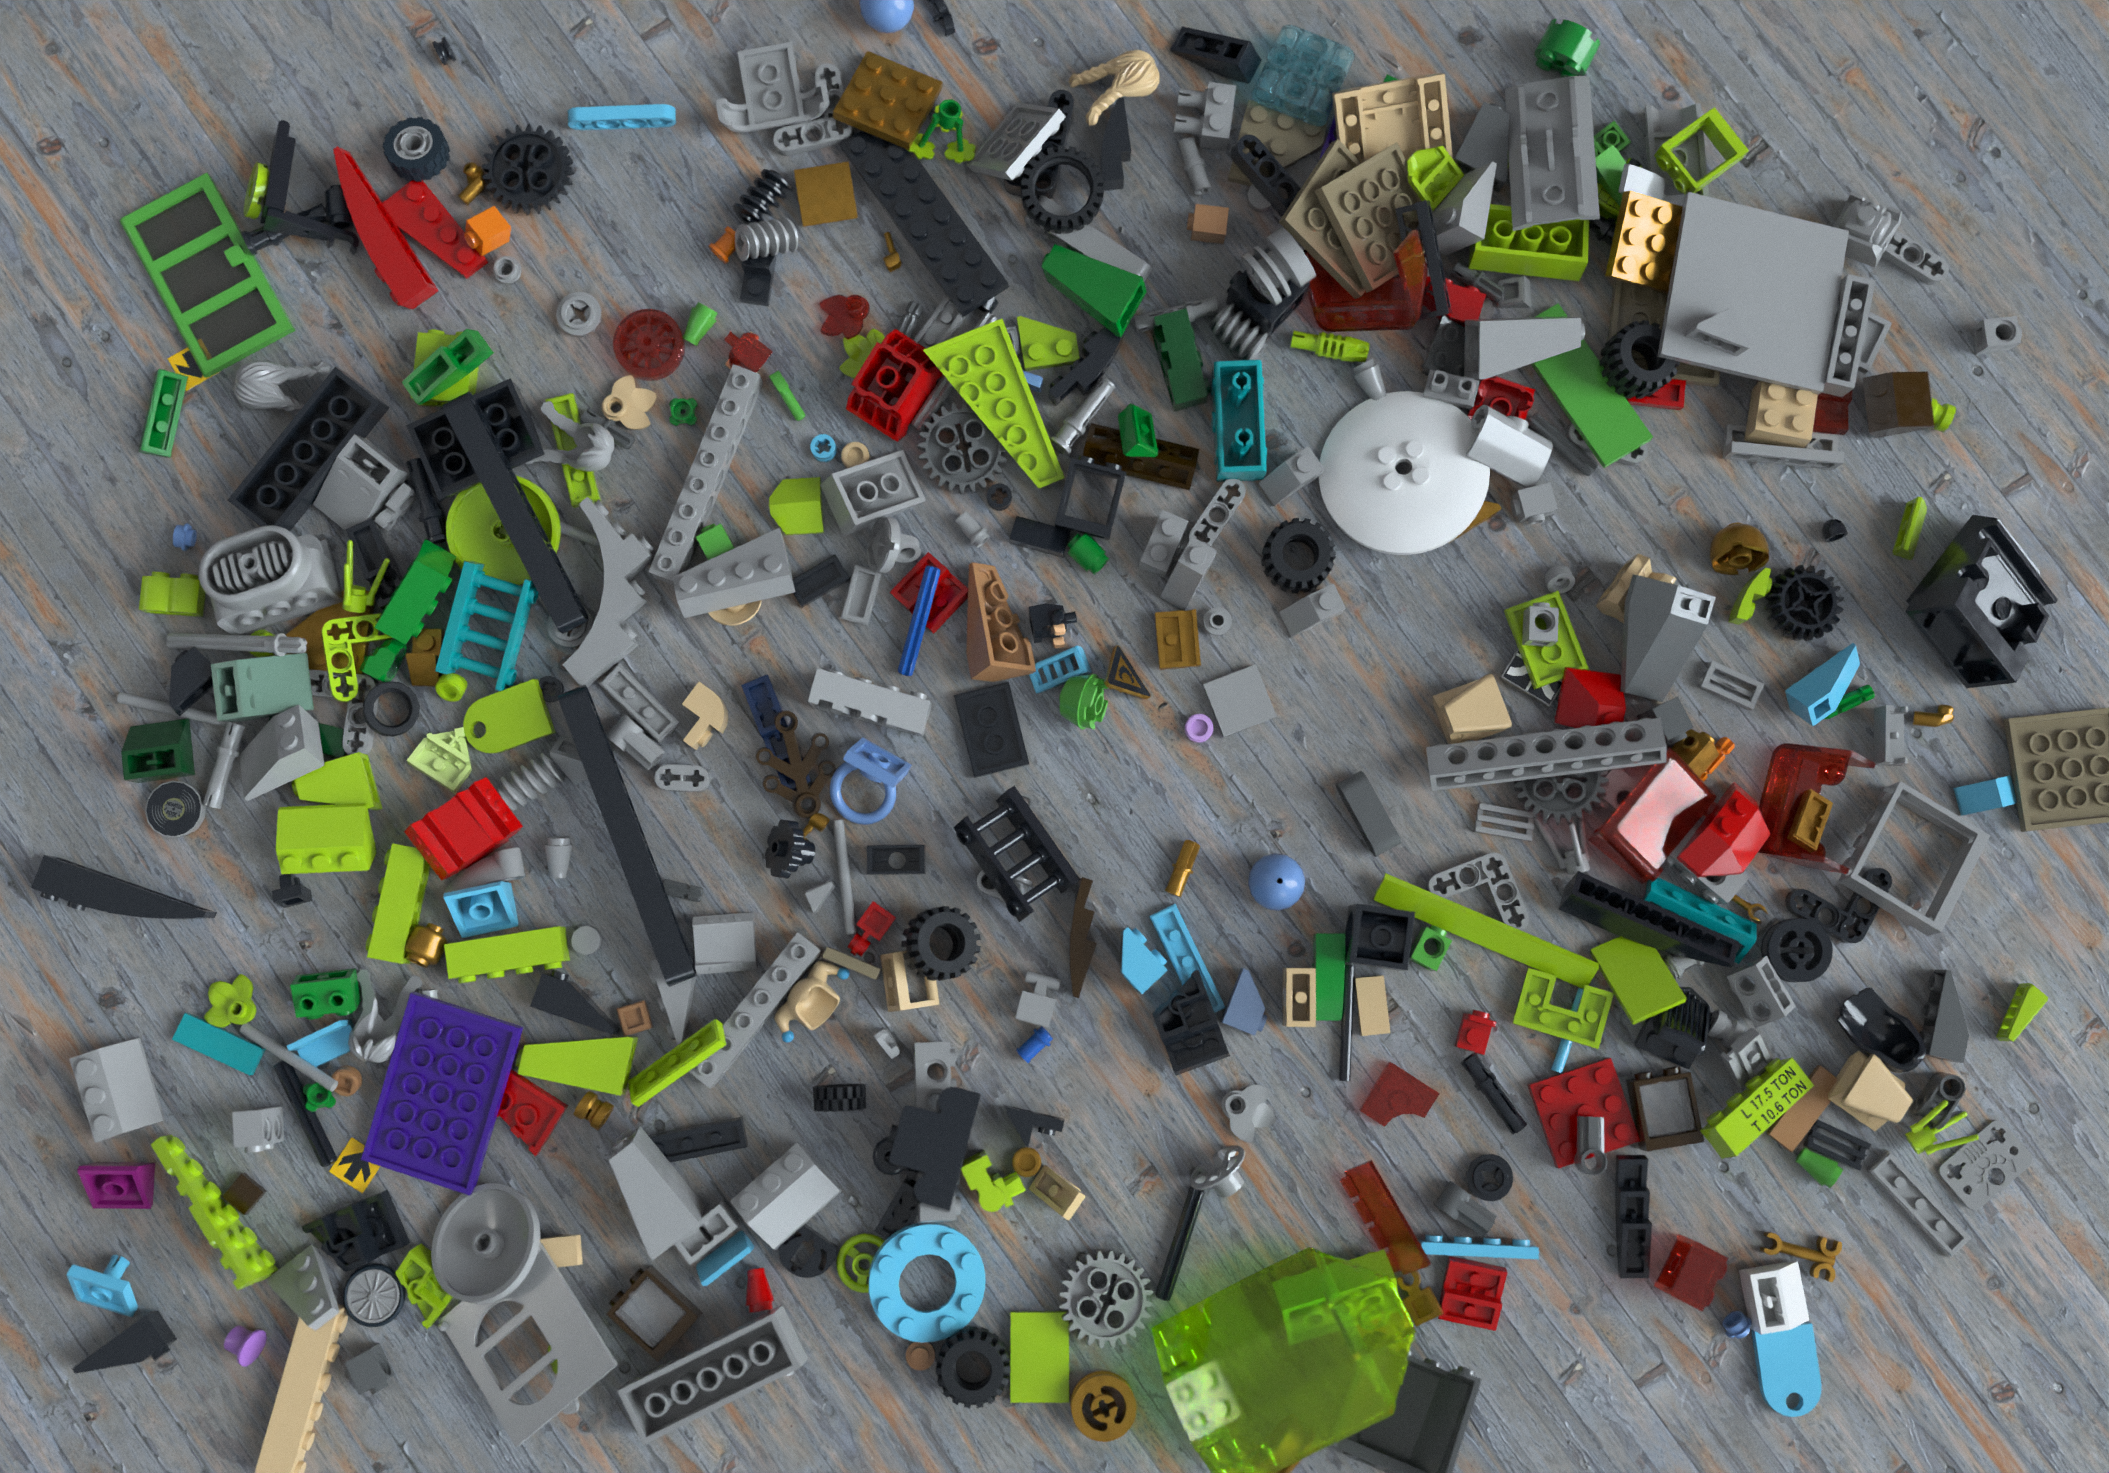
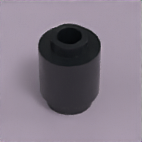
(337, 209)

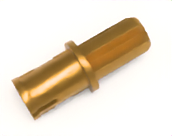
(1182, 868)

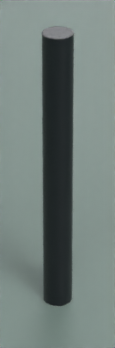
(1347, 1024)

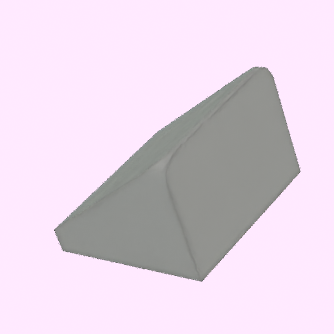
(1516, 292)
(819, 894)

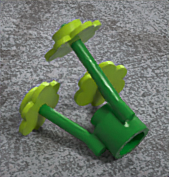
(948, 117)

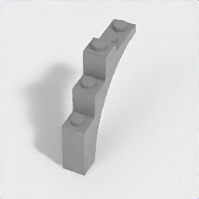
(622, 560)

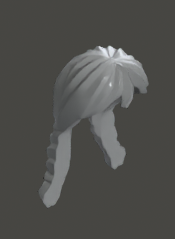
(258, 384)
(592, 442)
(372, 1036)

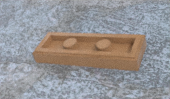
(1800, 1117)

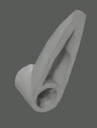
(502, 866)

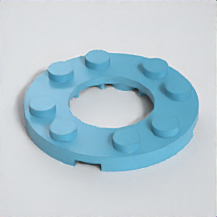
(901, 1249)

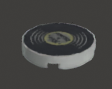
(175, 809)

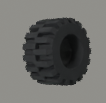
(1624, 372)
(1311, 536)
(962, 937)
(968, 1392)

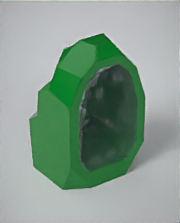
(384, 660)

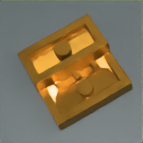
(825, 193)

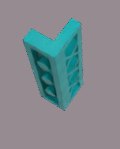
(1704, 913)

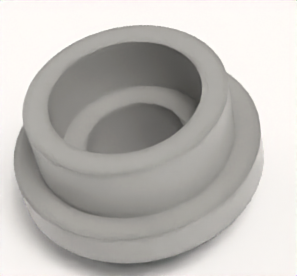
(504, 262)
(1211, 627)

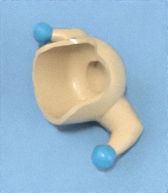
(810, 999)

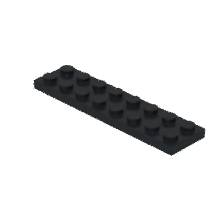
(926, 221)

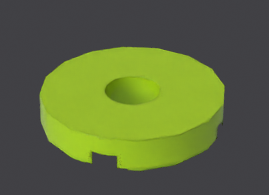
(256, 190)

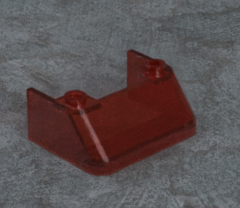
(1387, 307)
(1789, 774)

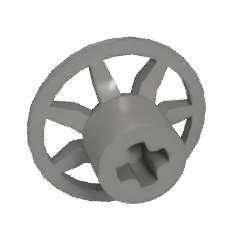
(1222, 1174)

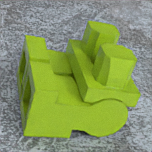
(993, 1192)

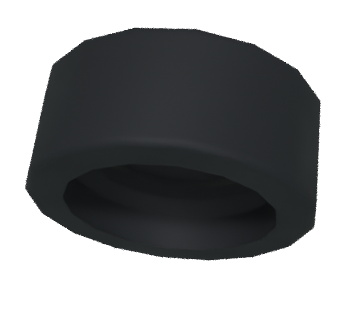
(395, 687)

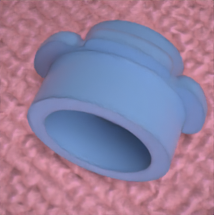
(184, 536)
(1737, 1324)

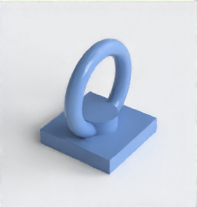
(876, 766)

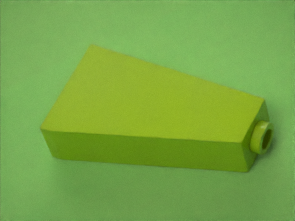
(587, 1064)

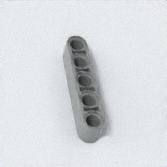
(1091, 243)

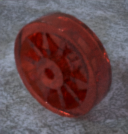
(648, 344)

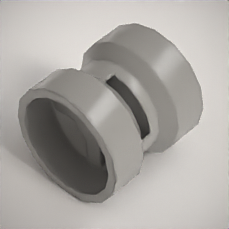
(1724, 1028)

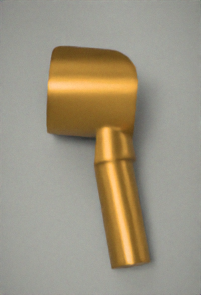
(892, 260)
(818, 822)
(1751, 909)

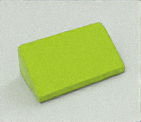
(1910, 528)

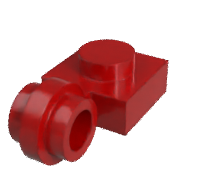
(875, 923)

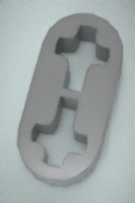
(682, 771)

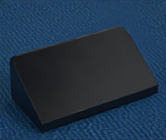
(1039, 536)

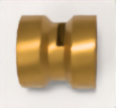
(593, 1110)

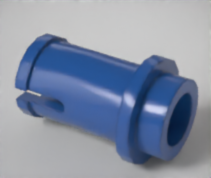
(1034, 1044)

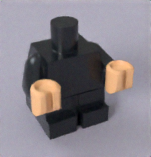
(1050, 621)

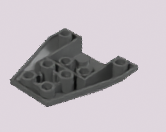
(1659, 634)

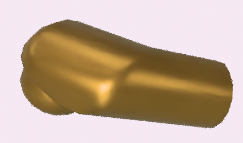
(475, 183)
(1943, 717)

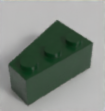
(1180, 360)

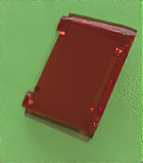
(1654, 818)

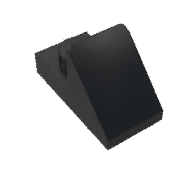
(758, 280)
(1025, 1120)

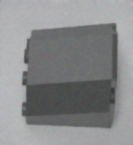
(1426, 1423)

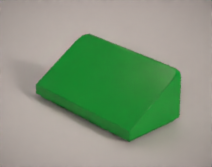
(1137, 432)

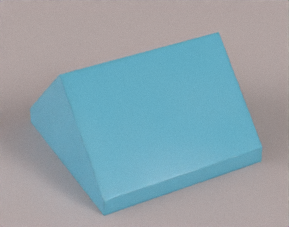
(482, 908)

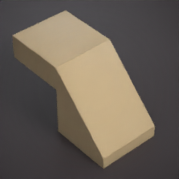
(564, 1249)

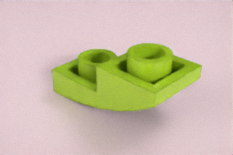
(1754, 589)

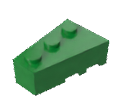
(417, 593)

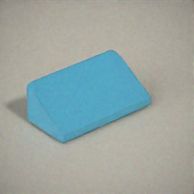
(724, 1257)

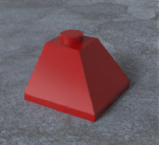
(1590, 698)

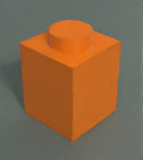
(487, 231)

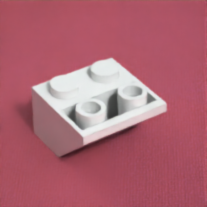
(1774, 1297)

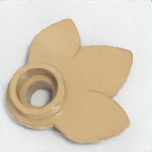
(633, 403)

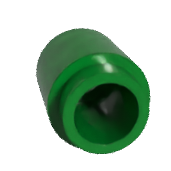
(1087, 553)

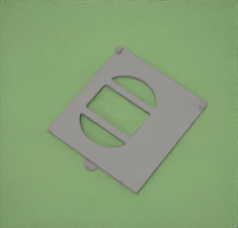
(572, 1338)

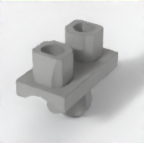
(1451, 389)

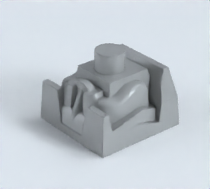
(1868, 227)

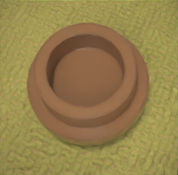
(920, 1355)

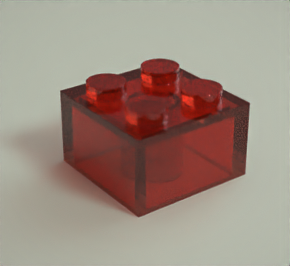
(1691, 1272)

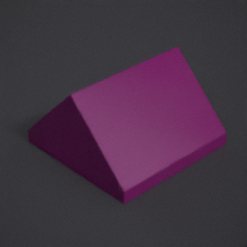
(119, 1184)

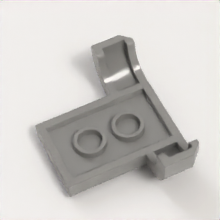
(771, 92)

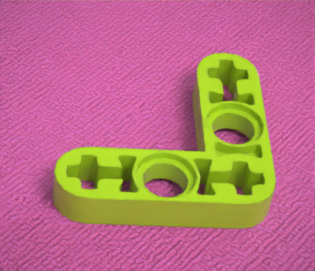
(344, 646)

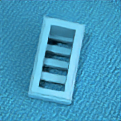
(1084, 669)

